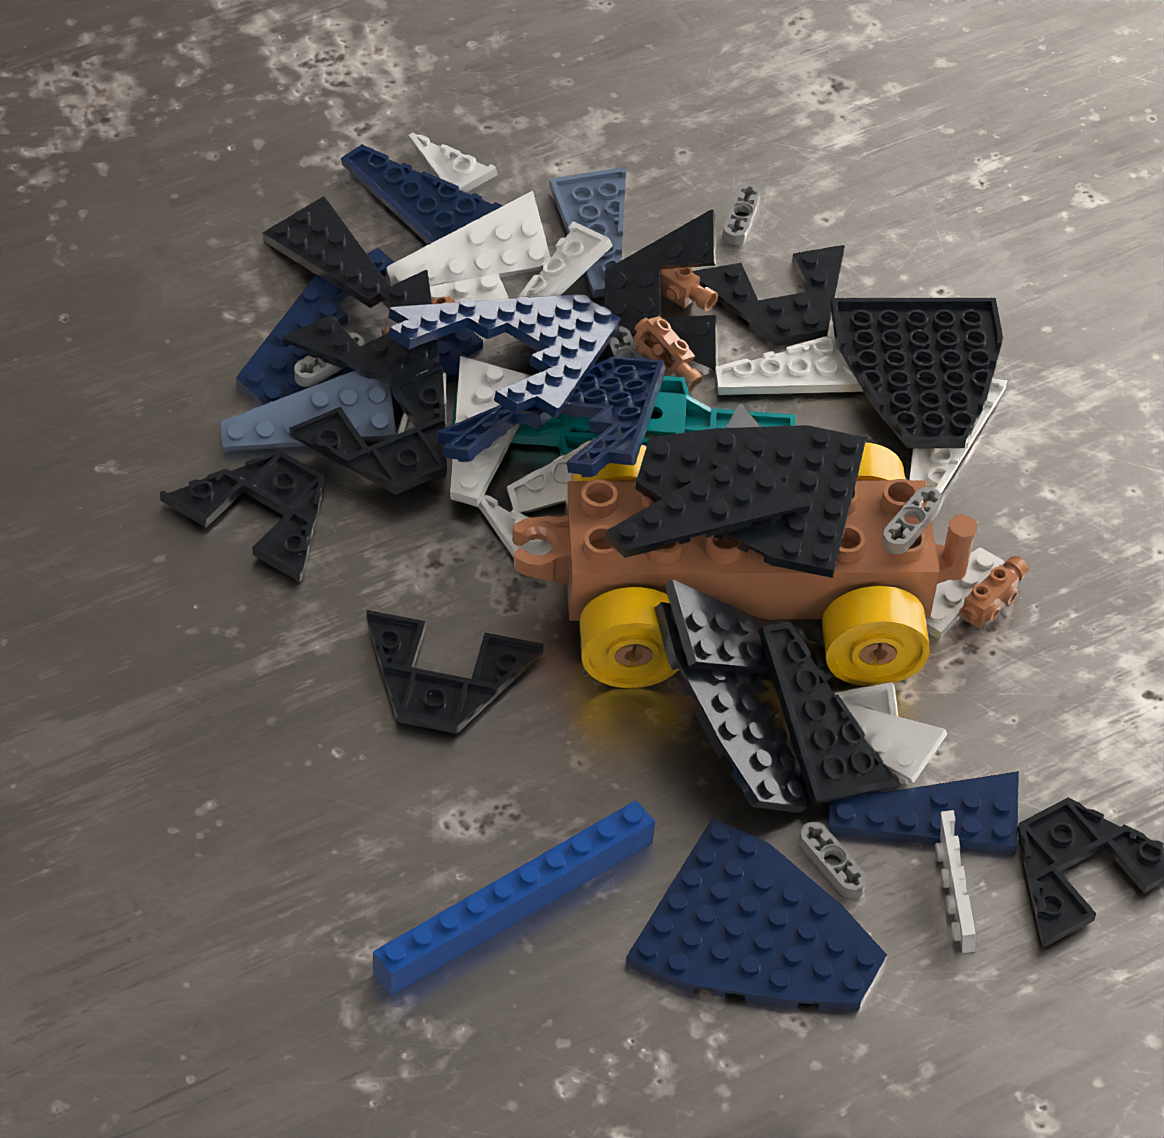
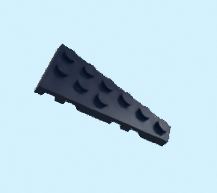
(982, 810)

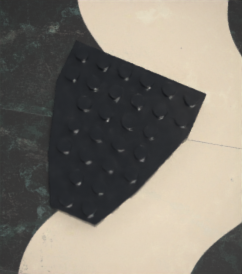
(922, 362)
(810, 460)
(742, 722)

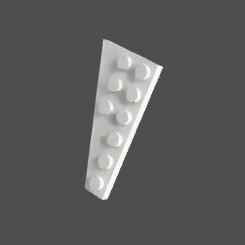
(501, 242)
(475, 395)
(939, 464)

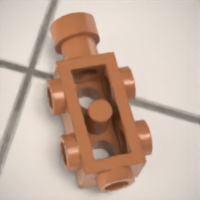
(683, 287)
(660, 342)
(994, 592)

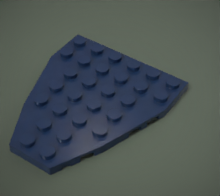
(756, 929)

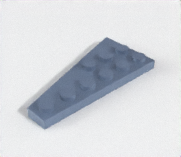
(598, 204)
(267, 427)

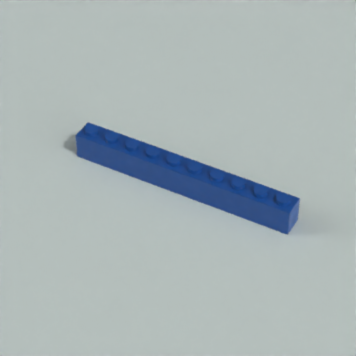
(512, 897)

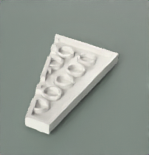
(802, 368)

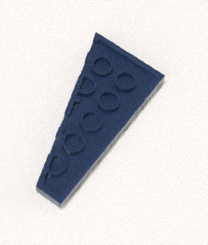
(419, 199)

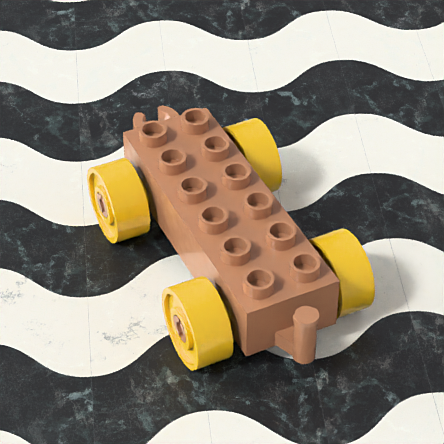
(868, 610)

